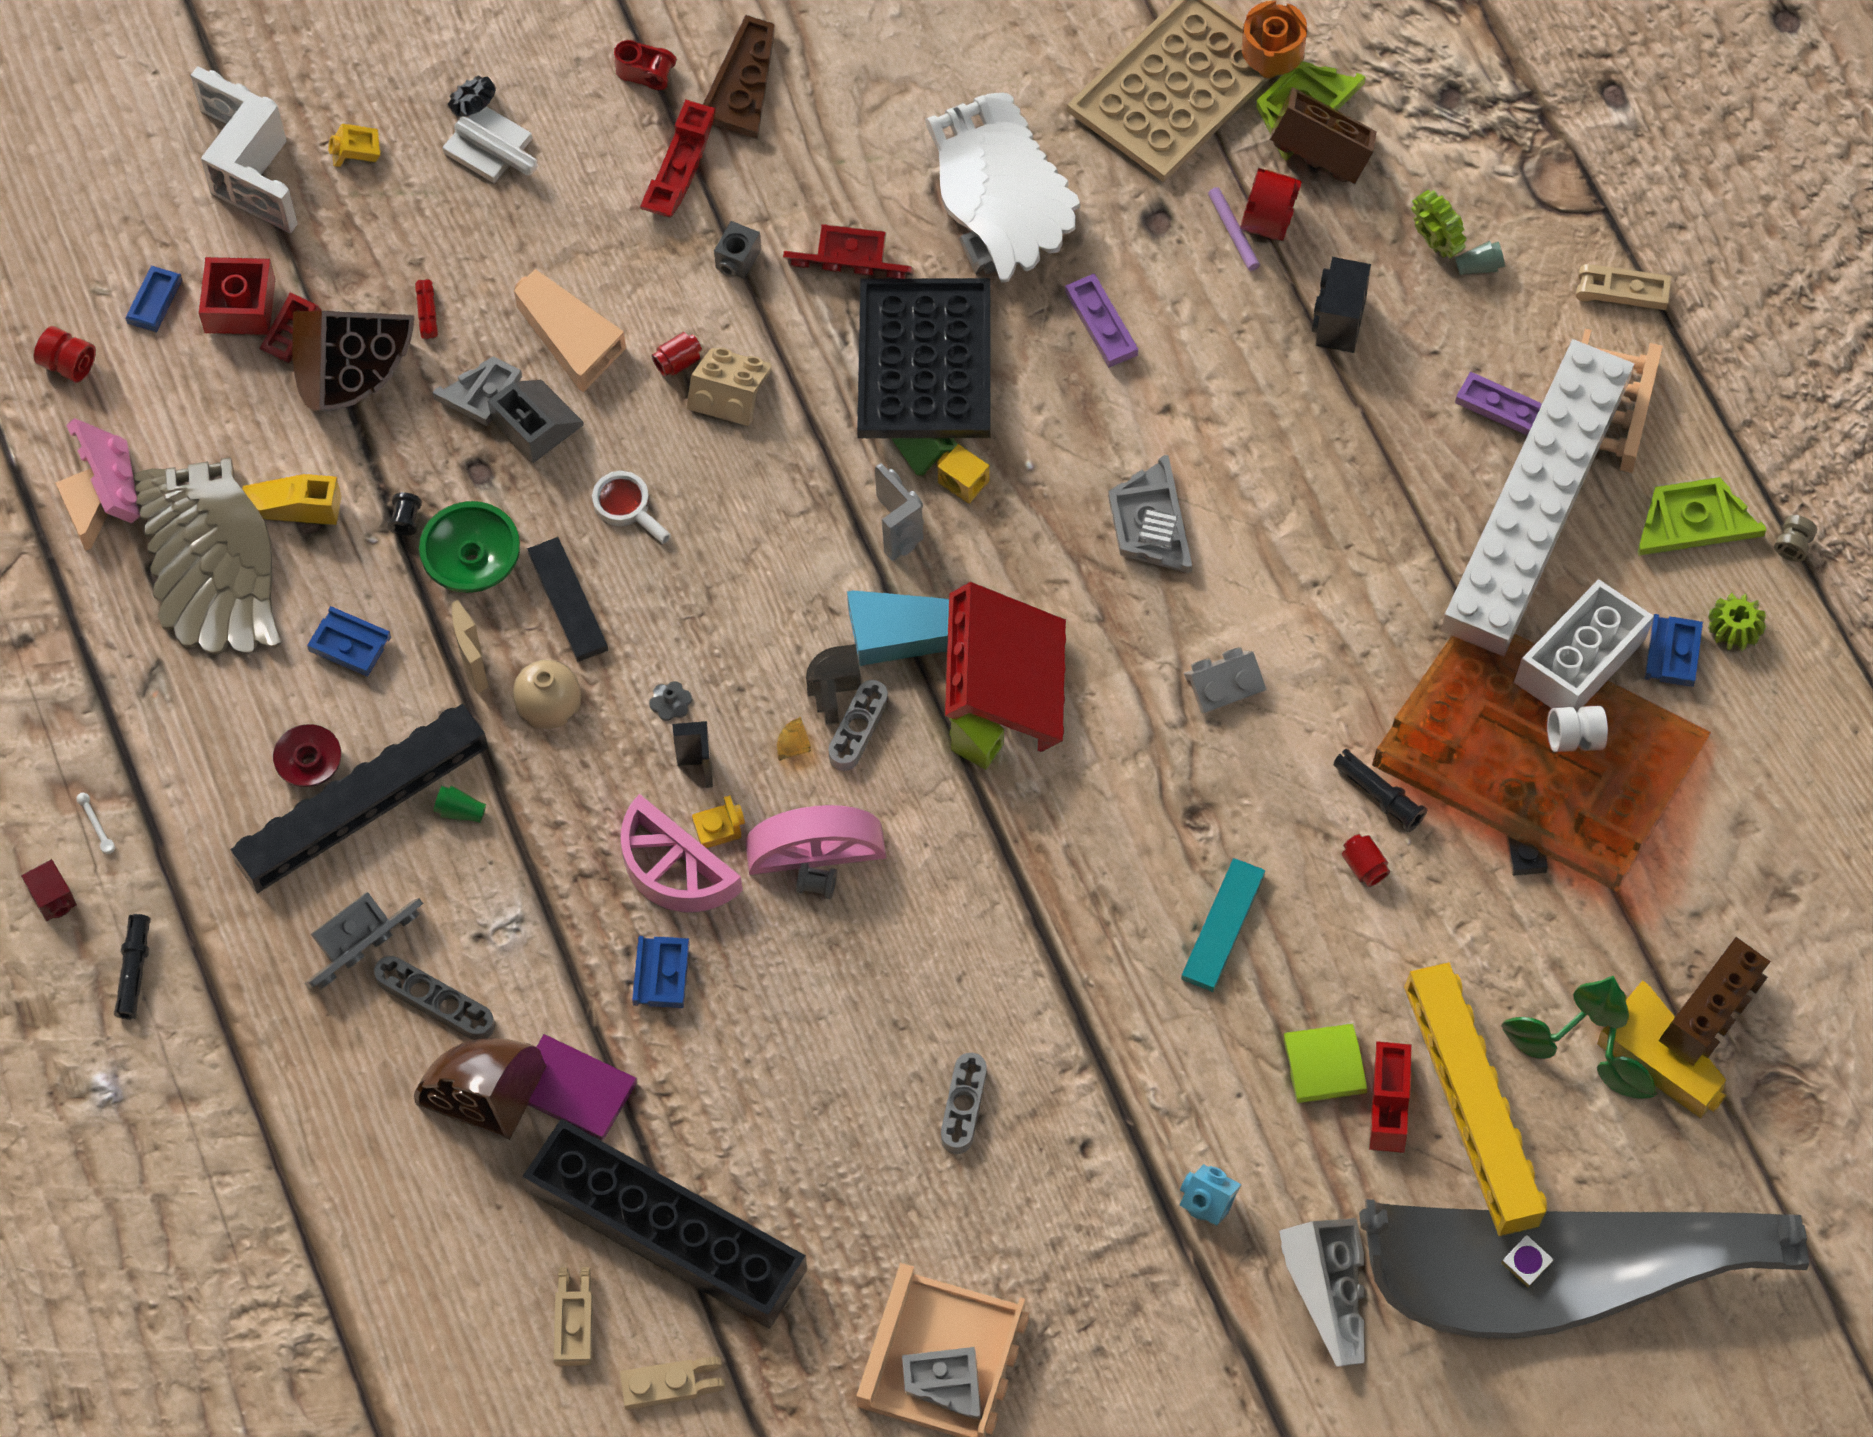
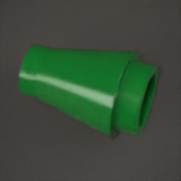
(457, 805)

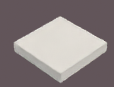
(479, 159)

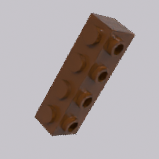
(1714, 1001)

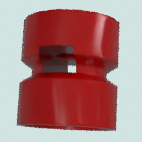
(62, 353)

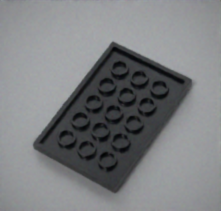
(924, 358)

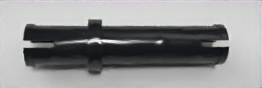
(134, 955)

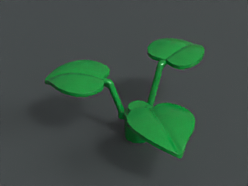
(1606, 1007)

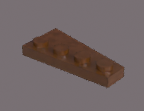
(742, 79)

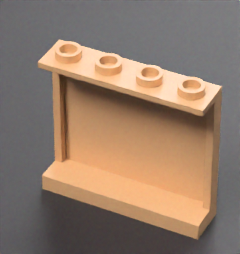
(939, 1317)

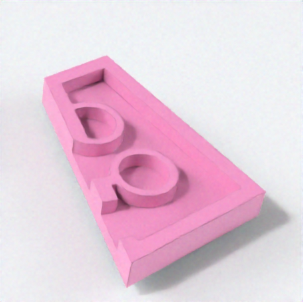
(111, 469)

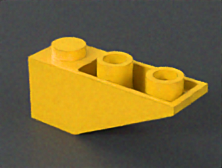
(297, 498)

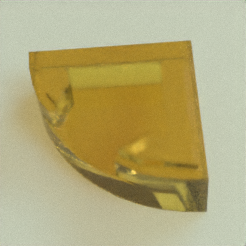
(793, 740)

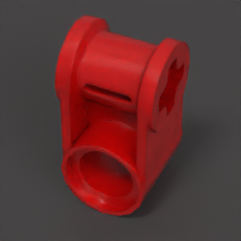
(645, 64)

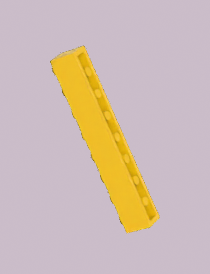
(1475, 1099)

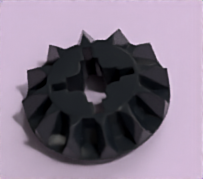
(472, 96)

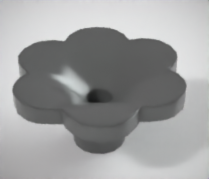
(670, 701)

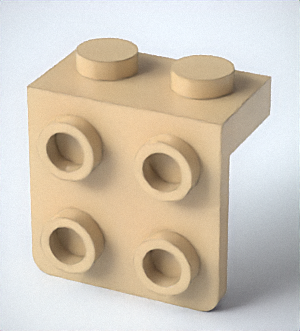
(727, 385)

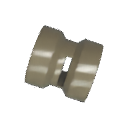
(1795, 539)

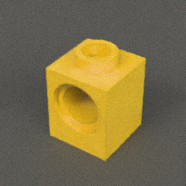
(963, 473)

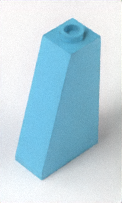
(897, 625)

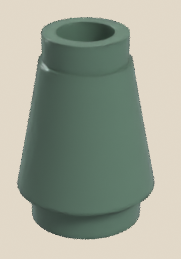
(1481, 259)

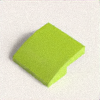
(1325, 1063)

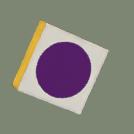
(1527, 1261)

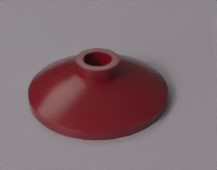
(303, 743)

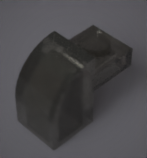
(830, 673)

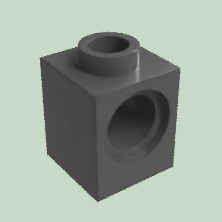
(737, 239)

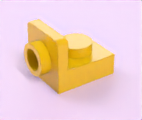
(354, 143)
(719, 824)

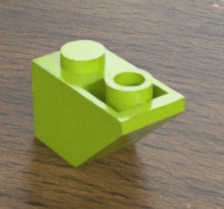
(976, 739)

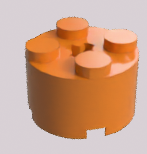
(1274, 38)

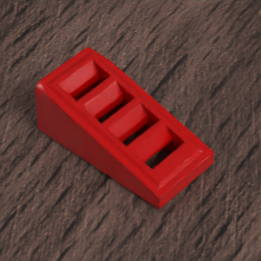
(291, 304)

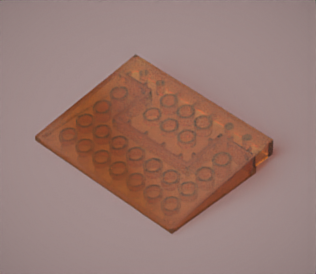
(1487, 753)

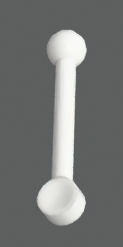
(107, 845)

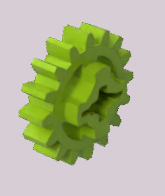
(1438, 224)

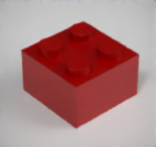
(237, 295)

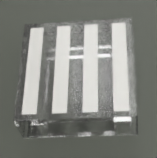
(1158, 528)

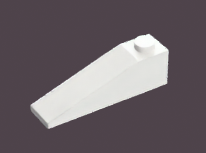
(1325, 1269)

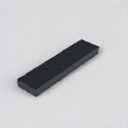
(567, 599)

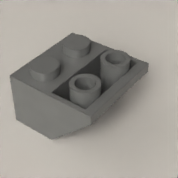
(533, 417)

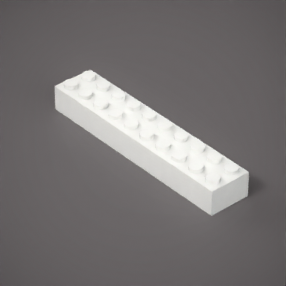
(1537, 498)

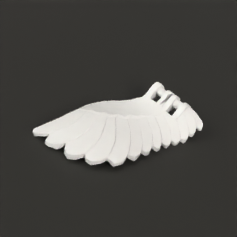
(1001, 183)

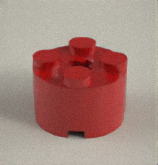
(1270, 204)

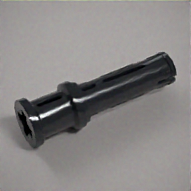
(1391, 799)

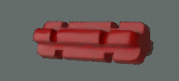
(426, 309)

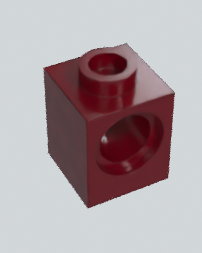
(49, 890)

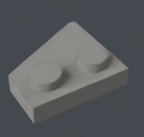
(476, 387)
(945, 1379)

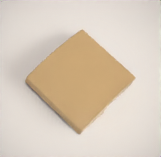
(469, 647)

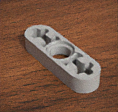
(855, 711)
(949, 1124)

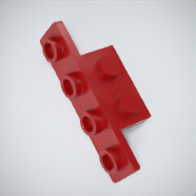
(852, 249)

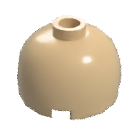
(546, 694)

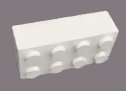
(1584, 648)

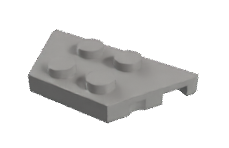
(1128, 503)

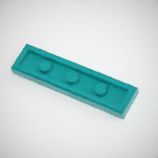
(1223, 925)

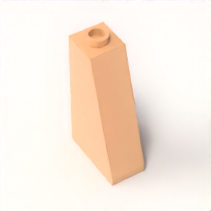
(570, 329)

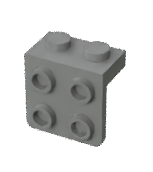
(904, 524)

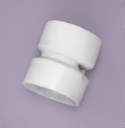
(1573, 729)

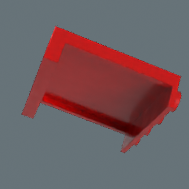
(1006, 663)

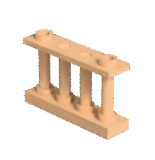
(1638, 392)

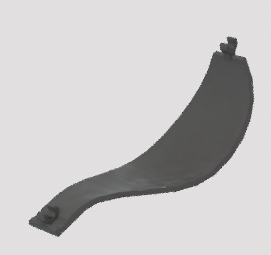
(1450, 1276)

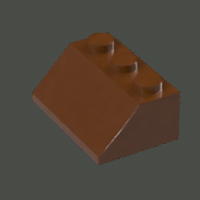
(1323, 136)

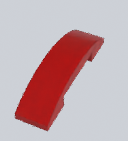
(681, 159)

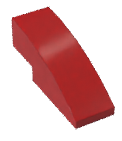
(1390, 1097)

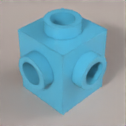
(1209, 1194)

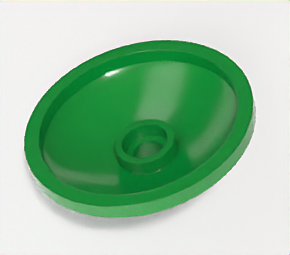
(466, 531)

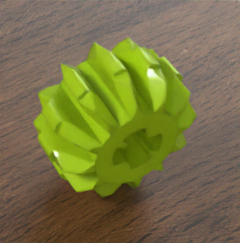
(1740, 610)

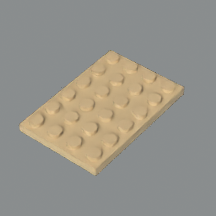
(1171, 87)

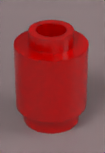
(677, 354)
(1365, 860)

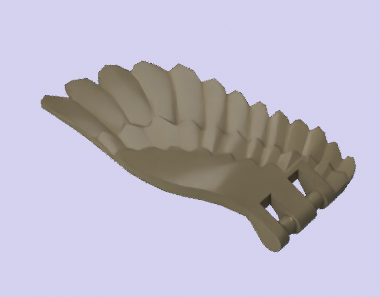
(208, 557)

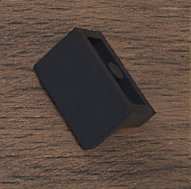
(693, 746)

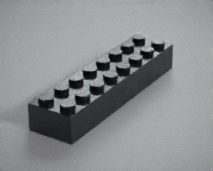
(665, 1223)

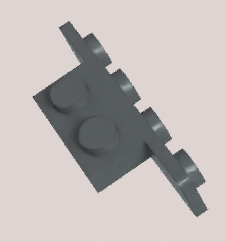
(353, 931)

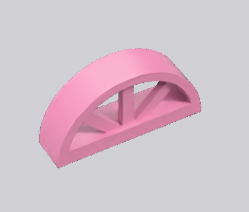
(814, 837)
(697, 857)

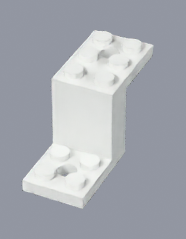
(244, 149)

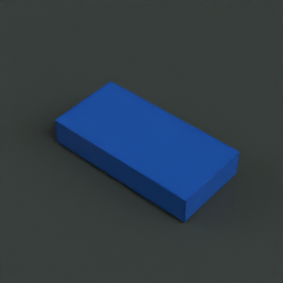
(153, 298)

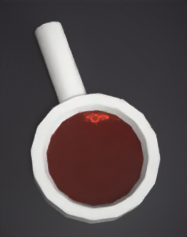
(624, 499)

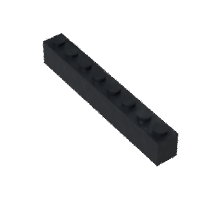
(359, 798)

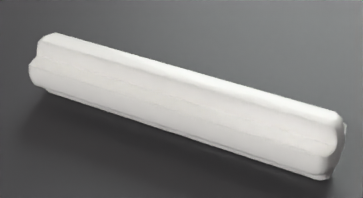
(496, 146)

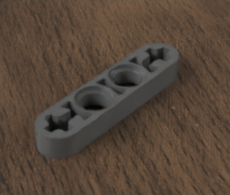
(437, 994)

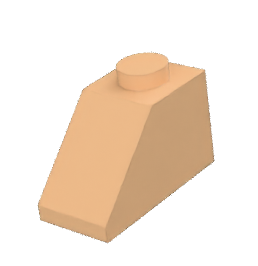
(83, 506)

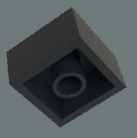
(1341, 304)

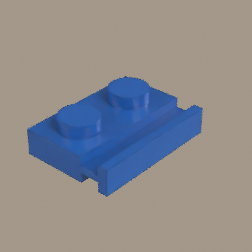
(349, 641)
(1674, 650)
(661, 971)

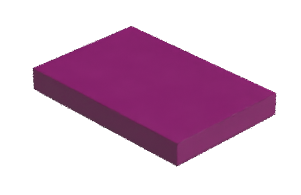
(580, 1088)

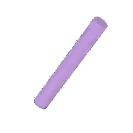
(1233, 229)

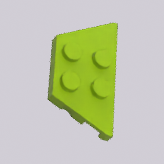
(1318, 82)
(1696, 516)

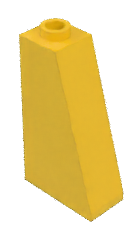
(1695, 1086)

